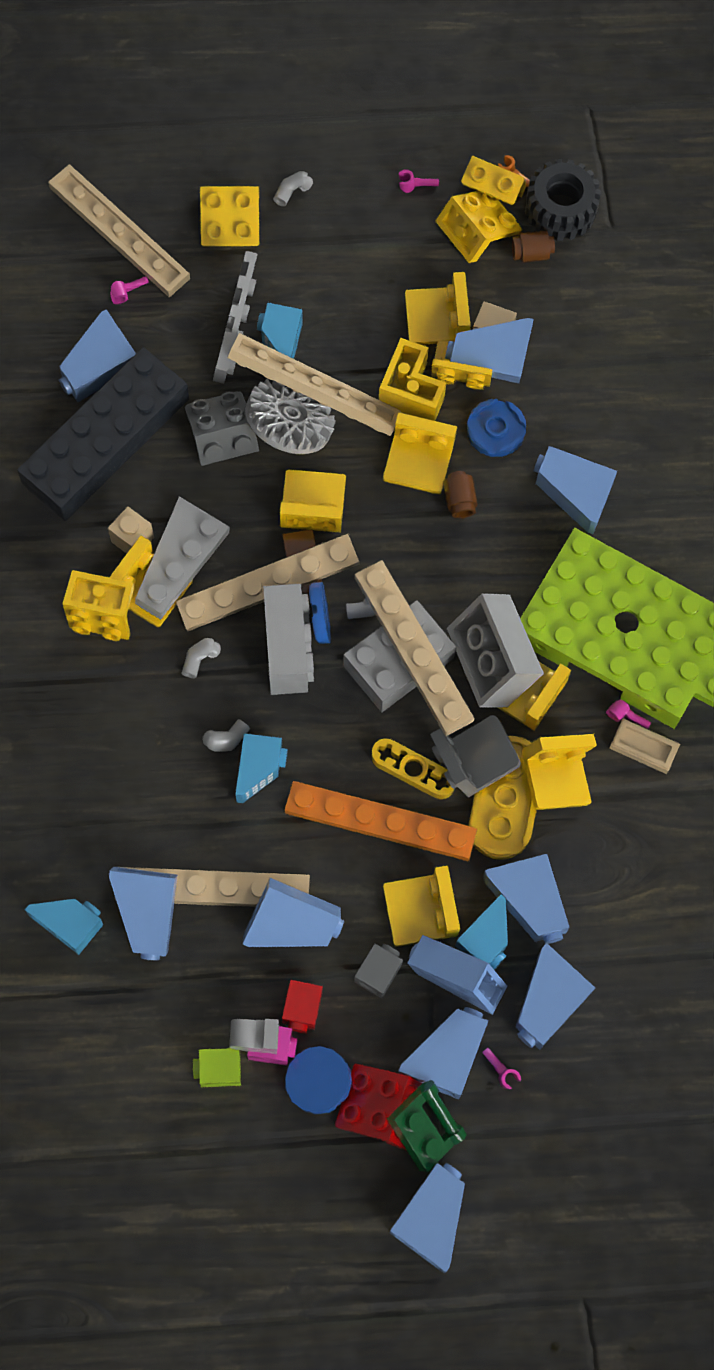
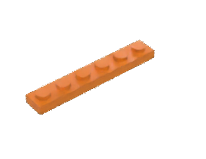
(381, 821)

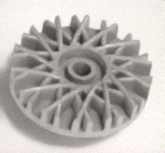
(288, 418)

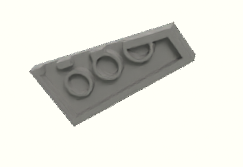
(238, 313)
(180, 555)

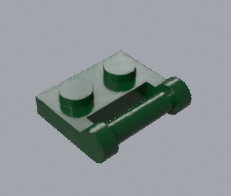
(418, 1131)

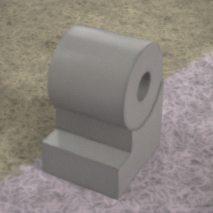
(254, 1035)

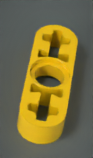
(409, 755)

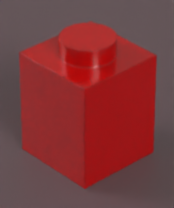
(302, 1006)

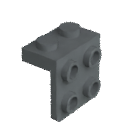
(221, 428)
(476, 755)

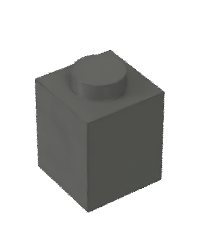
(379, 969)

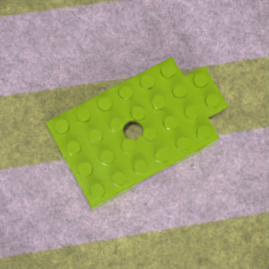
(654, 665)

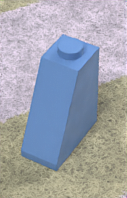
(494, 347)
(95, 358)
(575, 485)
(531, 897)
(145, 908)
(291, 919)
(457, 973)
(550, 998)
(448, 1052)
(432, 1217)

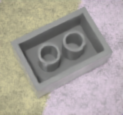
(288, 639)
(495, 650)
(379, 667)

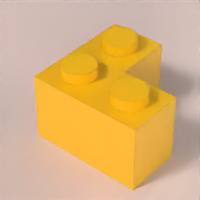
(407, 387)

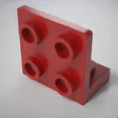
(372, 1100)

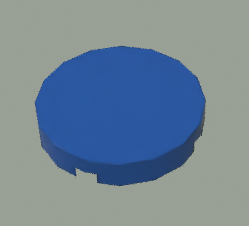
(496, 428)
(320, 613)
(318, 1080)

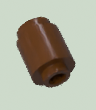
(532, 246)
(460, 494)

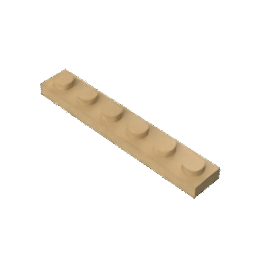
(119, 230)
(314, 384)
(248, 588)
(414, 648)
(226, 887)

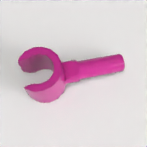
(414, 182)
(119, 289)
(620, 709)
(501, 1069)

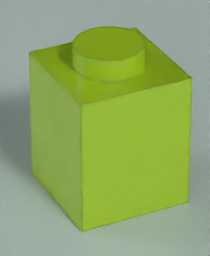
(218, 1067)

